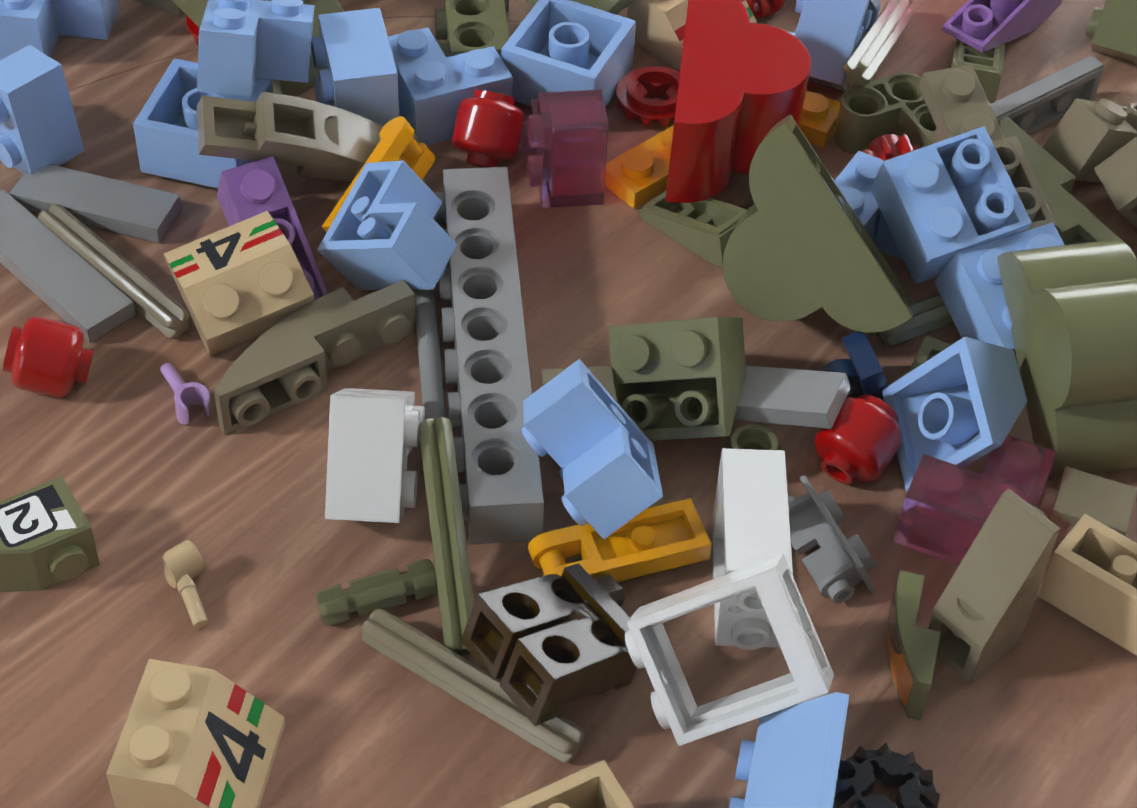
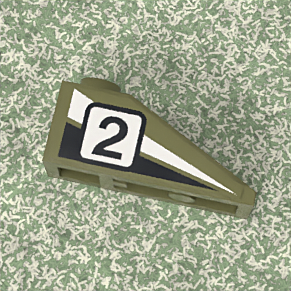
(44, 538)

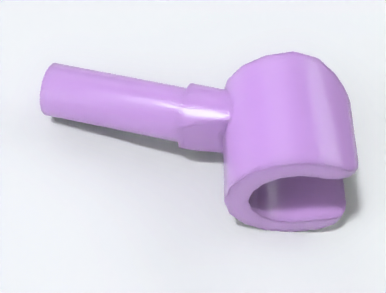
(185, 393)

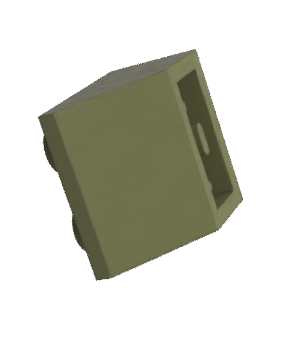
(679, 375)

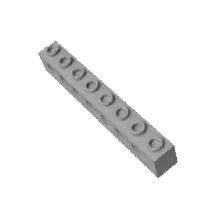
(488, 359)

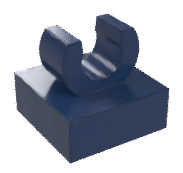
(861, 368)

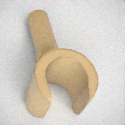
(181, 566)

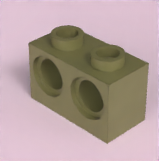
(471, 26)

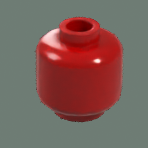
(487, 128)
(47, 357)
(859, 440)

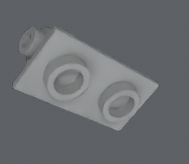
(839, 561)

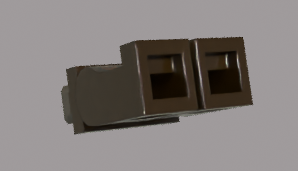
(552, 639)

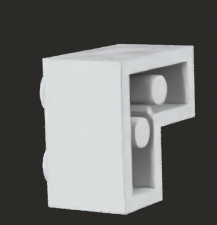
(369, 453)

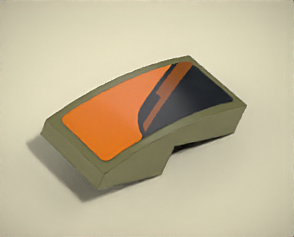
(910, 648)

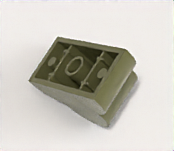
(807, 245)
(1077, 350)

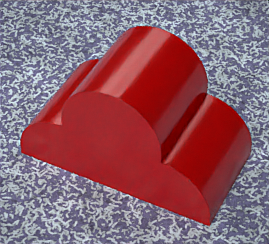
(730, 94)

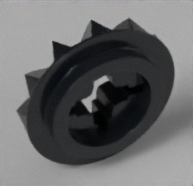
(858, 776)

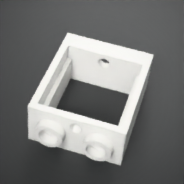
(746, 528)
(791, 624)

